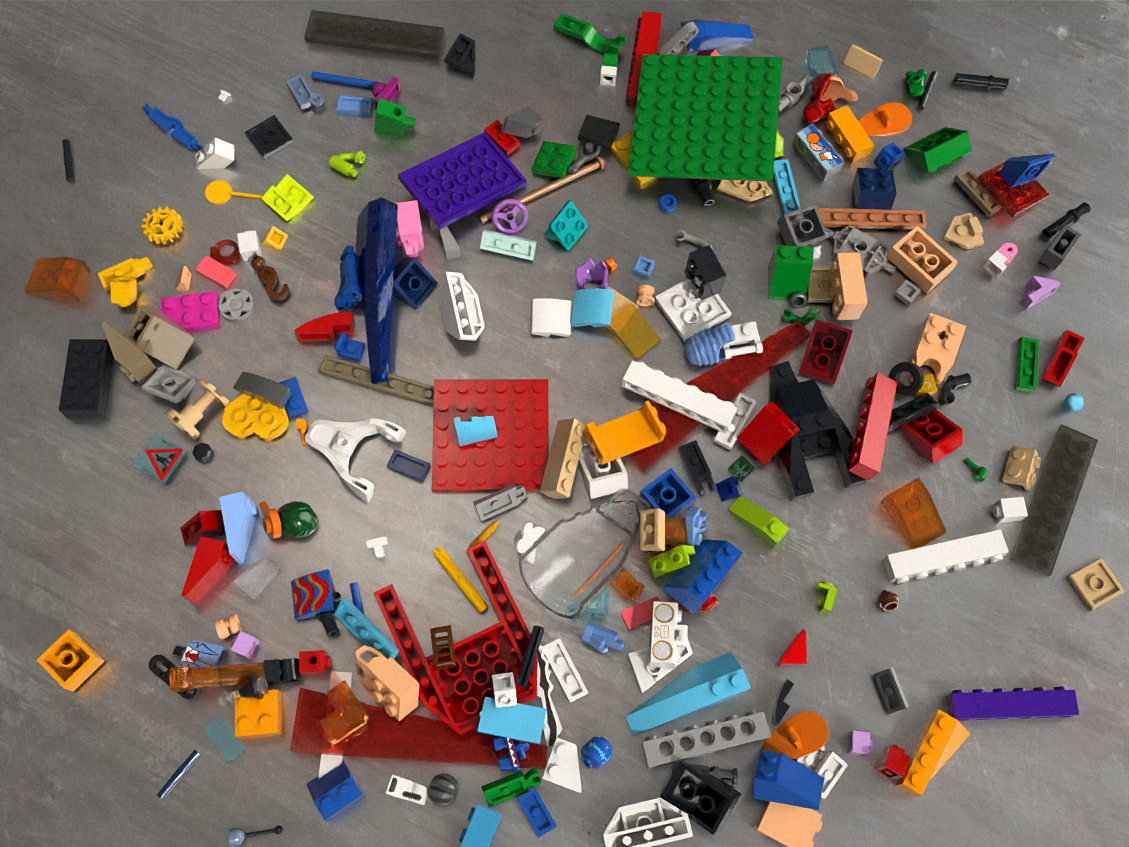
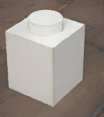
(249, 245)
(1010, 510)

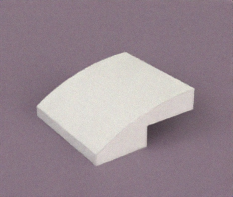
(551, 317)
(825, 764)

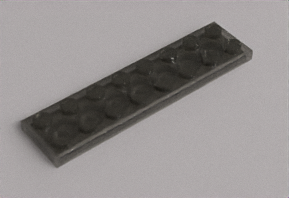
(374, 34)
(1054, 500)

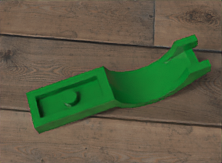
(585, 32)

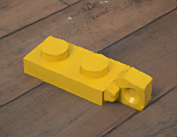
(129, 269)

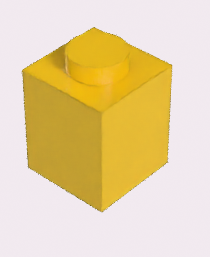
(123, 291)

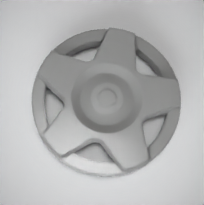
(236, 304)

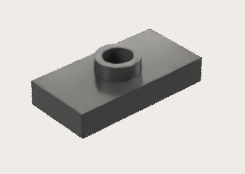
(891, 690)

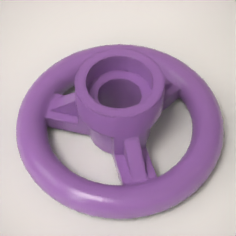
(513, 210)

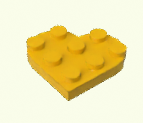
(251, 416)

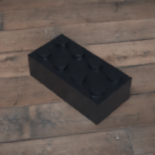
(86, 379)

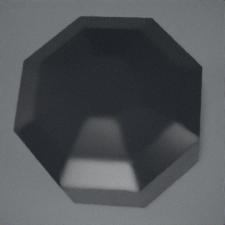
(202, 452)

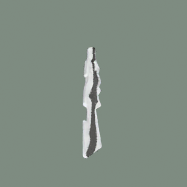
(544, 688)

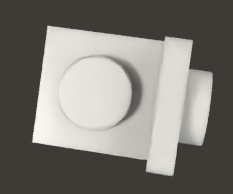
(504, 690)

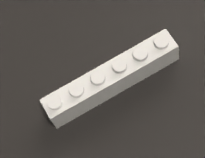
(679, 396)
(944, 556)

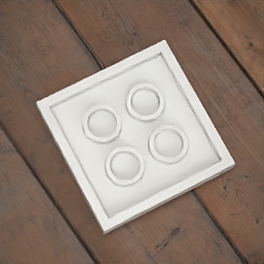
(689, 312)

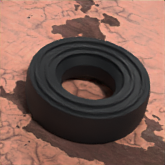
(914, 370)

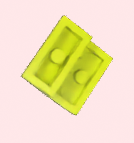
(287, 197)

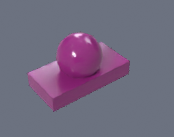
(386, 92)

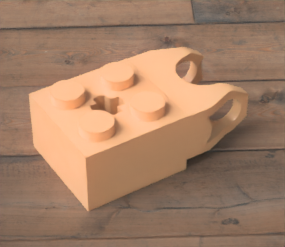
(938, 344)
(388, 683)

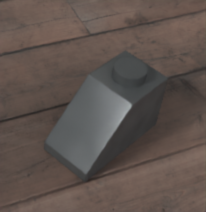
(522, 123)

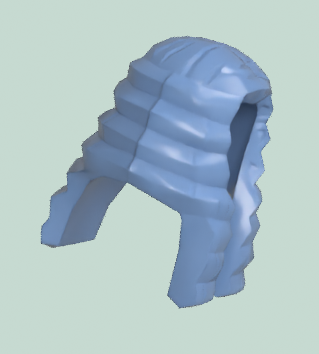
(706, 345)

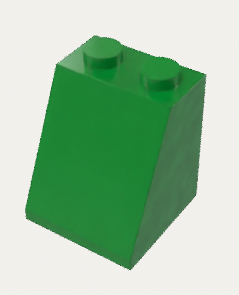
(789, 271)

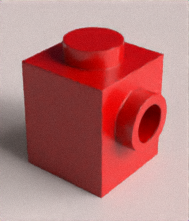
(314, 662)

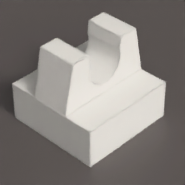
(378, 545)

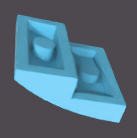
(592, 307)

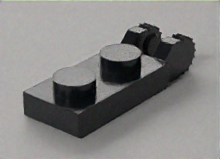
(696, 466)

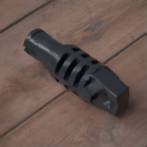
(704, 187)

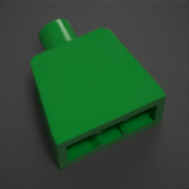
(392, 118)

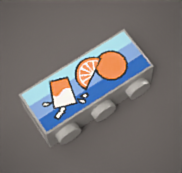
(818, 152)

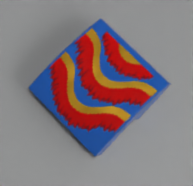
(312, 594)

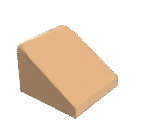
(183, 279)

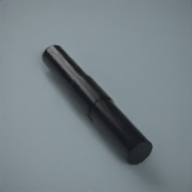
(927, 90)
(68, 160)

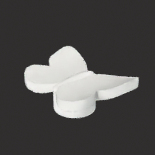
(525, 538)

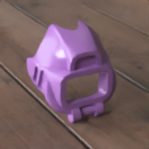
(591, 273)

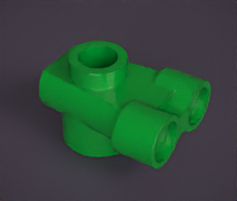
(916, 81)

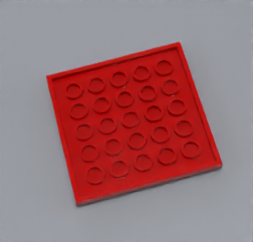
(521, 425)

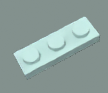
(508, 244)

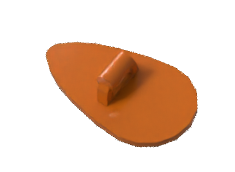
(886, 119)
(798, 735)

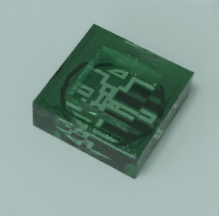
(741, 468)

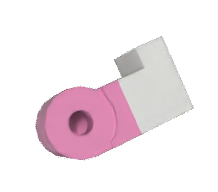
(1004, 255)

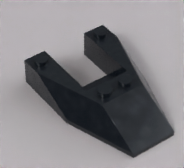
(819, 434)

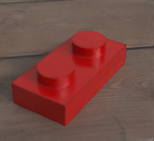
(505, 142)

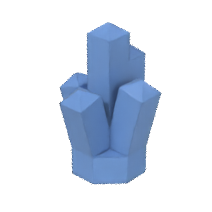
(601, 637)

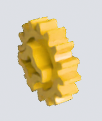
(162, 225)

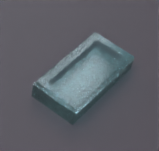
(224, 739)

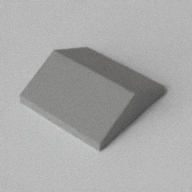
(170, 384)

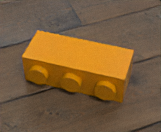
(849, 134)

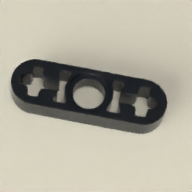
(159, 672)

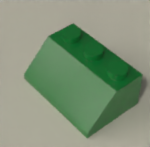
(938, 149)

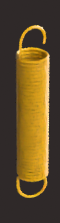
(485, 534)

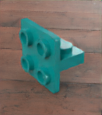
(566, 226)

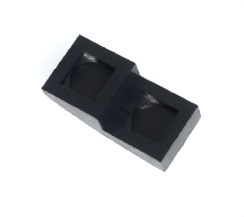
(780, 706)

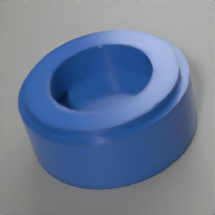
(667, 203)

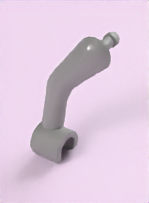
(693, 239)

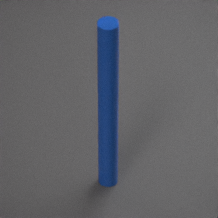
(342, 79)

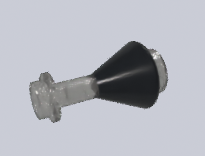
(253, 688)

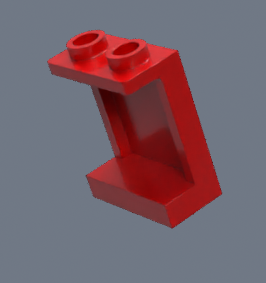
(767, 433)

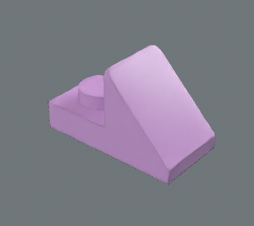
(1040, 289)

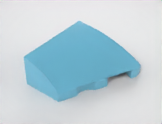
(475, 429)

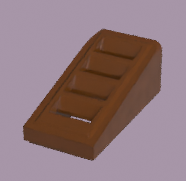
(451, 663)

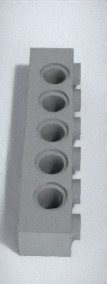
(758, 731)

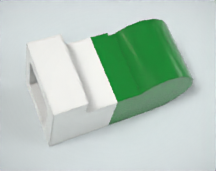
(609, 68)

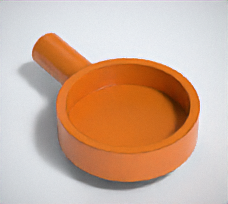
(271, 521)

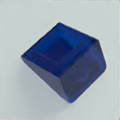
(729, 489)

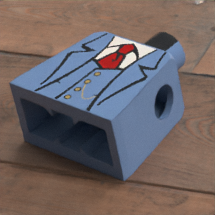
(200, 654)

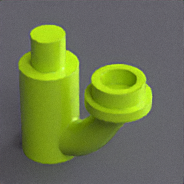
(338, 162)

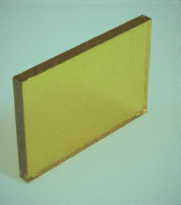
(634, 331)

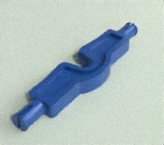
(166, 122)

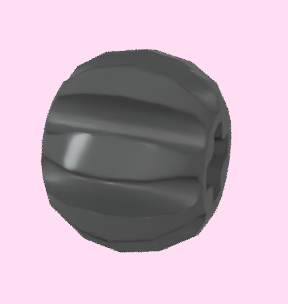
(443, 790)

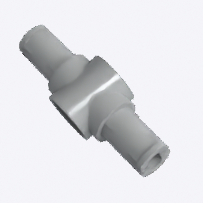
(793, 92)

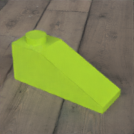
(759, 521)

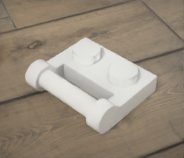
(744, 334)

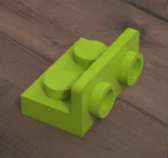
(671, 560)

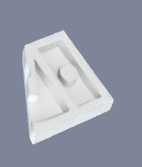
(564, 766)

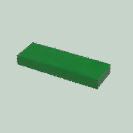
(1027, 364)

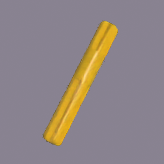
(461, 580)

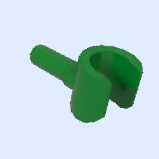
(981, 472)

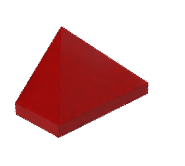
(796, 652)

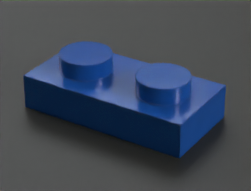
(296, 404)
(536, 812)

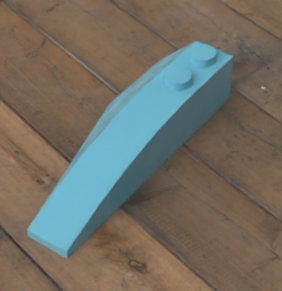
(691, 692)

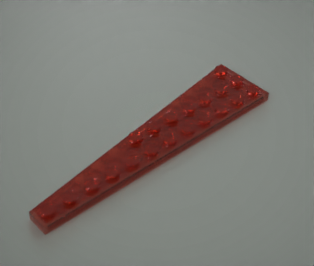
(725, 383)
(408, 739)

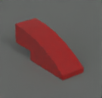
(326, 327)
(1063, 357)

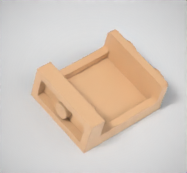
(789, 824)

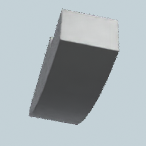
(263, 389)

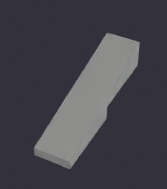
(449, 244)

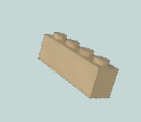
(563, 459)

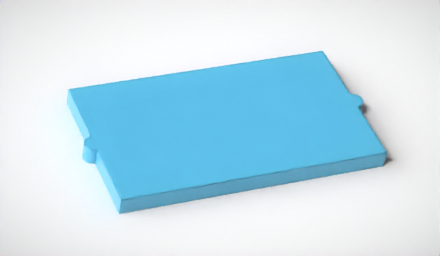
(513, 722)

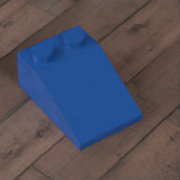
(786, 781)

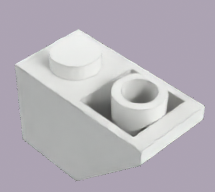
(215, 155)

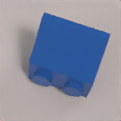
(335, 791)

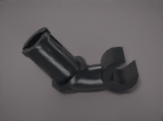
(951, 384)
(328, 620)

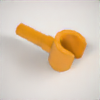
(303, 425)

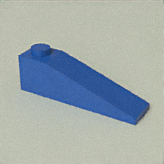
(718, 34)

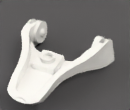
(340, 439)

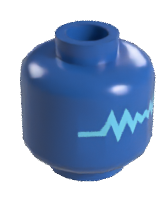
(596, 752)

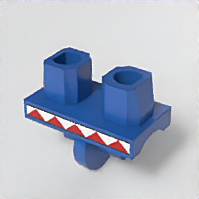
(510, 762)

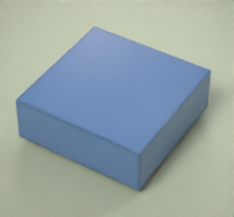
(643, 267)

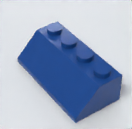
(706, 570)

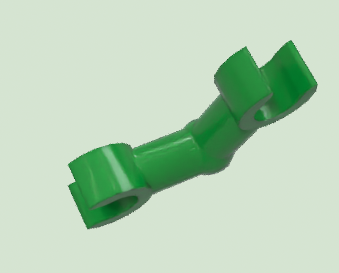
(803, 320)

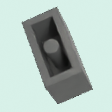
(1060, 247)

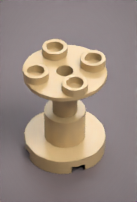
(193, 413)

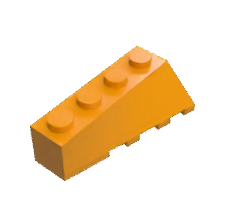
(934, 747)

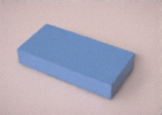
(355, 105)

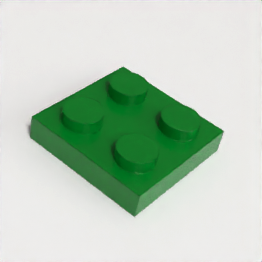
(553, 159)

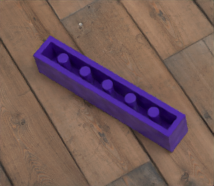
(1012, 705)

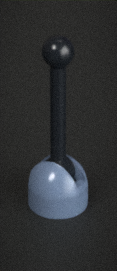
(237, 835)

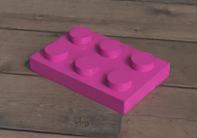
(193, 310)

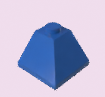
(1025, 168)

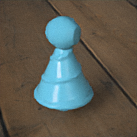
(1073, 402)

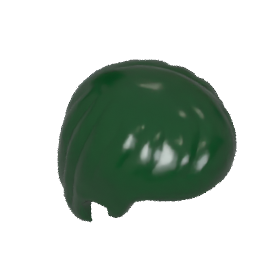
(297, 519)

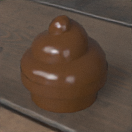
(888, 600)

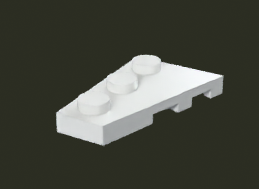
(648, 676)

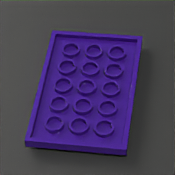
(462, 180)

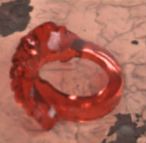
(226, 260)

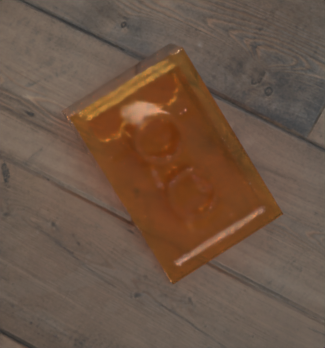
(59, 278)
(914, 514)

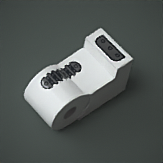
(407, 790)

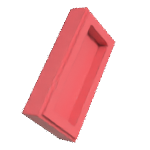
(216, 272)
(638, 614)

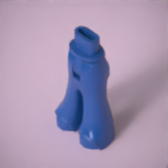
(349, 289)

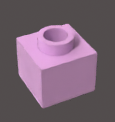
(244, 645)
(859, 743)

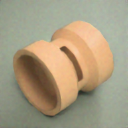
(228, 626)

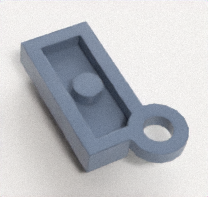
(303, 93)

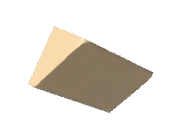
(863, 61)
(652, 530)

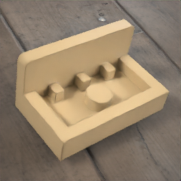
(1021, 467)

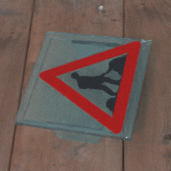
(159, 458)

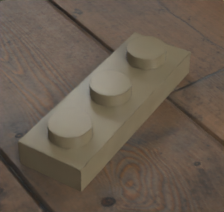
(968, 182)

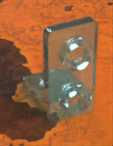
(602, 603)

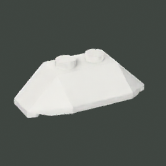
(460, 307)
(647, 825)

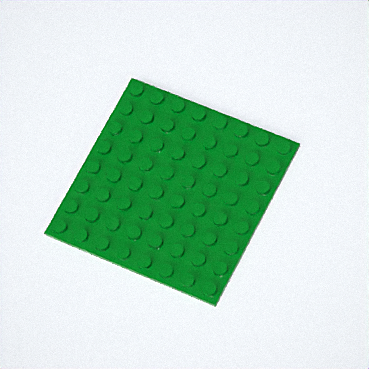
(706, 117)

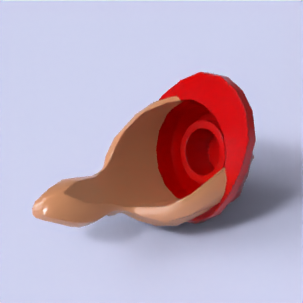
(829, 86)

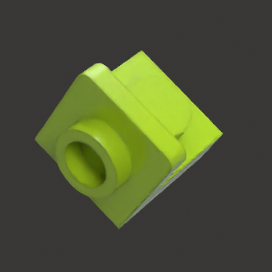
(826, 601)

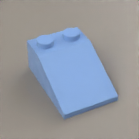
(239, 523)

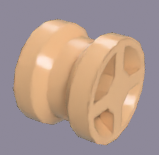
(645, 295)

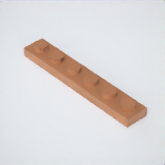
(873, 218)

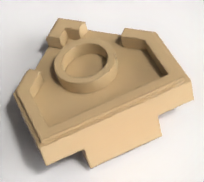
(965, 231)

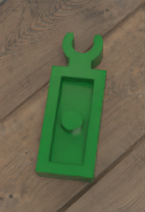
(510, 786)

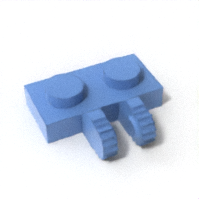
(695, 525)

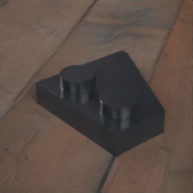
(462, 55)
(780, 376)

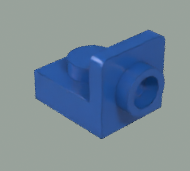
(889, 155)
(349, 348)

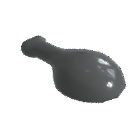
(586, 153)

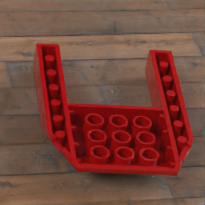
(459, 692)

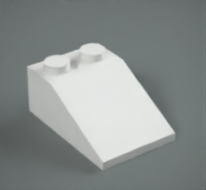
(598, 478)

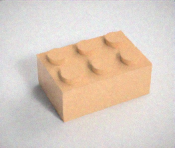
(922, 259)
(847, 286)

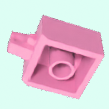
(409, 228)

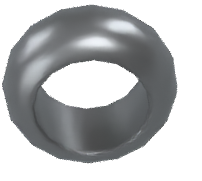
(798, 303)

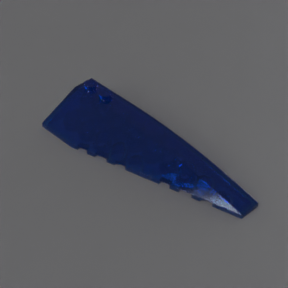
(376, 275)

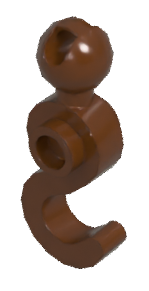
(269, 277)

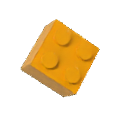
(70, 660)
(259, 716)

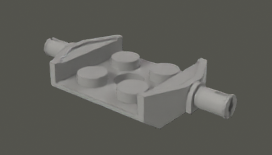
(871, 258)

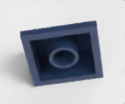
(412, 282)

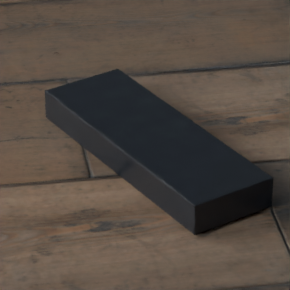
(912, 410)

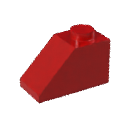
(203, 524)
(892, 762)

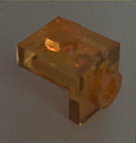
(628, 586)

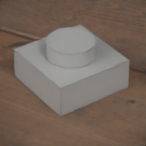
(907, 292)

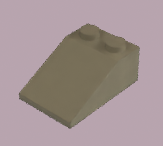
(130, 358)

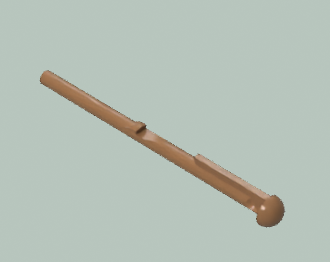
(598, 163)

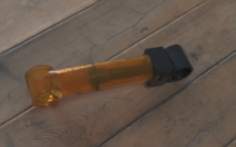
(274, 671)

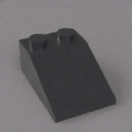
(701, 796)

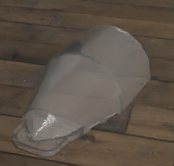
(582, 554)

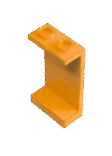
(625, 434)

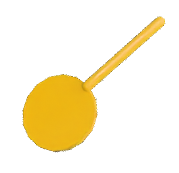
(220, 191)

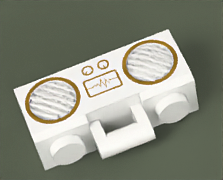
(663, 646)

